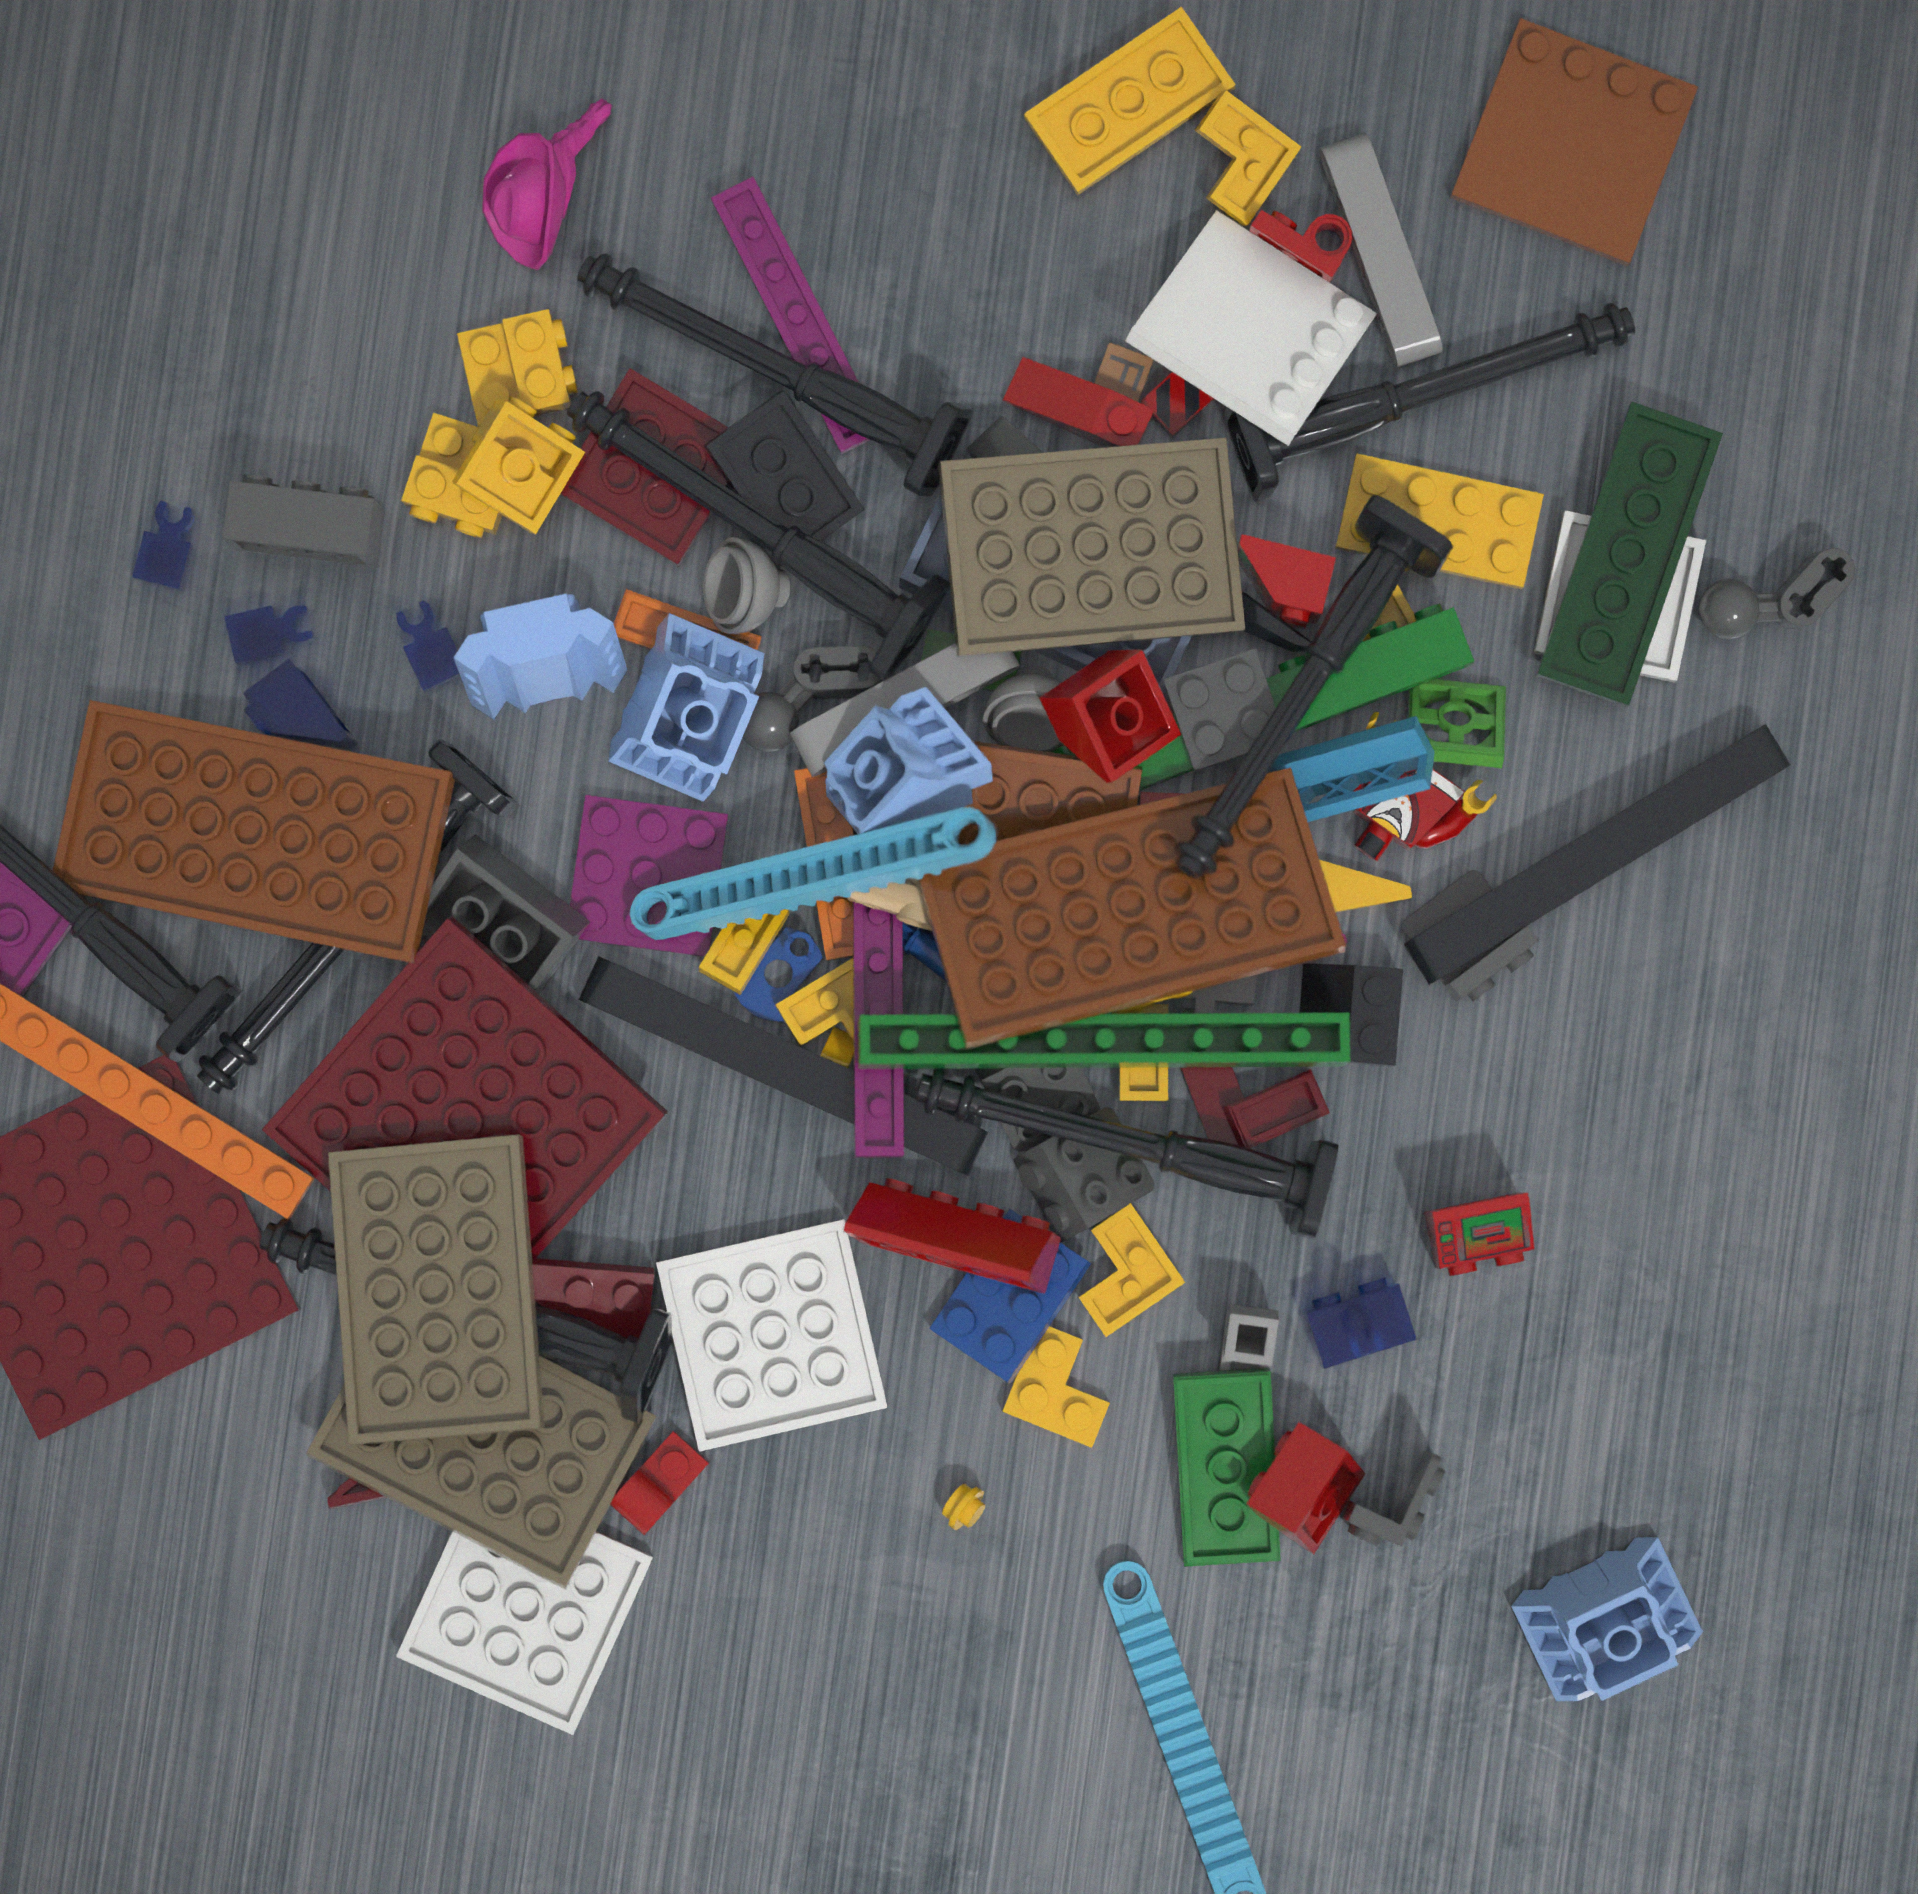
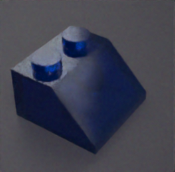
(295, 709)

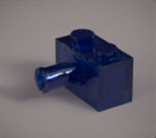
(1359, 1324)

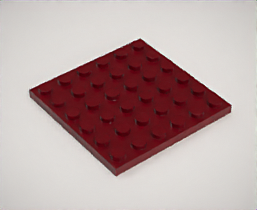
(472, 1055)
(119, 1260)

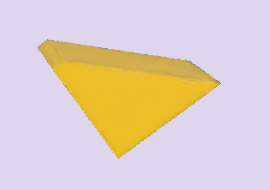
(839, 1048)

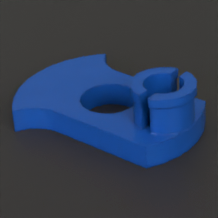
(761, 997)

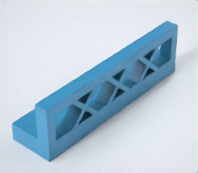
(1359, 758)

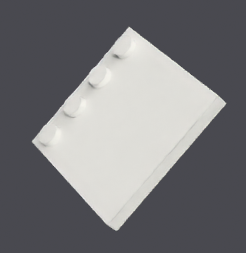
(1251, 327)
(771, 1335)
(520, 1634)

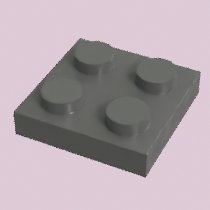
(1221, 707)

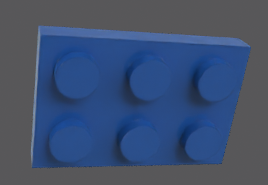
(1005, 1322)

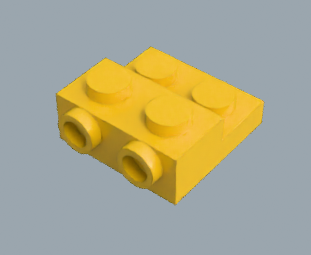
(519, 362)
(518, 463)
(431, 477)

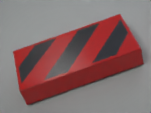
(1176, 403)

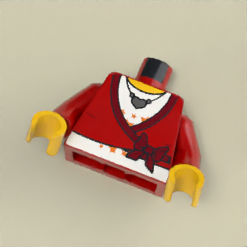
(1420, 817)

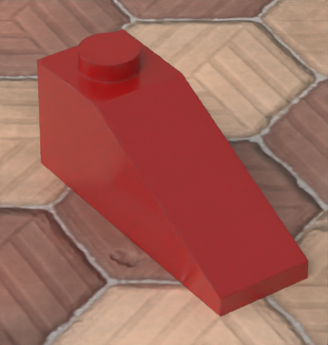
(1078, 405)

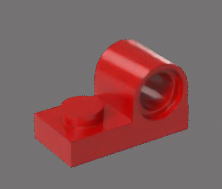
(1280, 233)
(659, 1482)

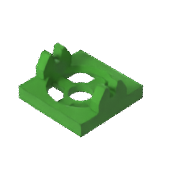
(1486, 697)

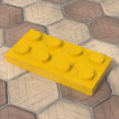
(1129, 101)
(1484, 520)

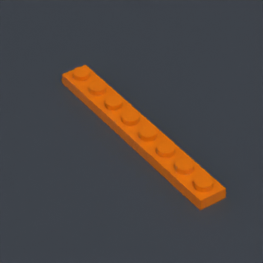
(151, 1105)

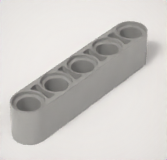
(1381, 250)
(943, 674)

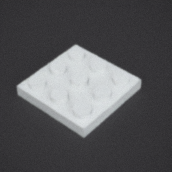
(1670, 634)

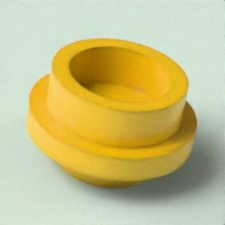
(964, 1507)

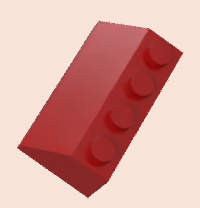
(953, 1235)

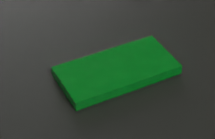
(1221, 1449)

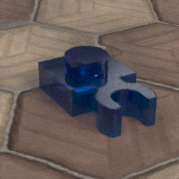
(164, 556)
(260, 635)
(431, 652)

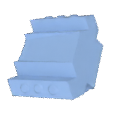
(539, 655)
(688, 708)
(904, 765)
(1608, 1622)

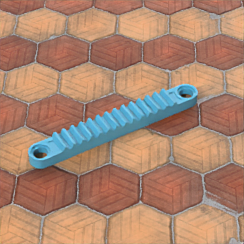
(813, 874)
(1182, 1735)

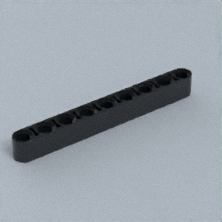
(1597, 854)
(768, 1059)

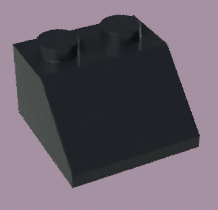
(1369, 997)

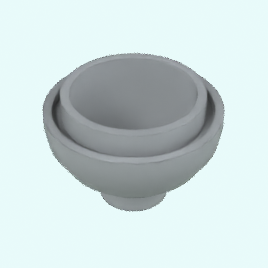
(742, 586)
(1016, 714)

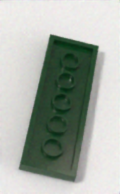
(1629, 554)

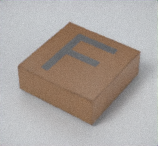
(1124, 371)

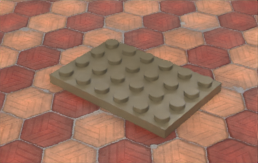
(1091, 546)
(436, 1290)
(512, 1492)

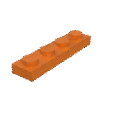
(823, 824)

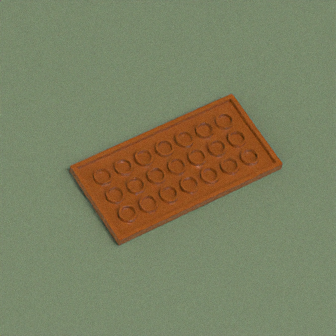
(253, 831)
(1108, 921)

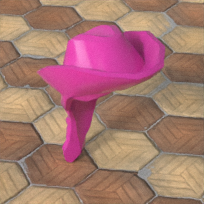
(531, 187)

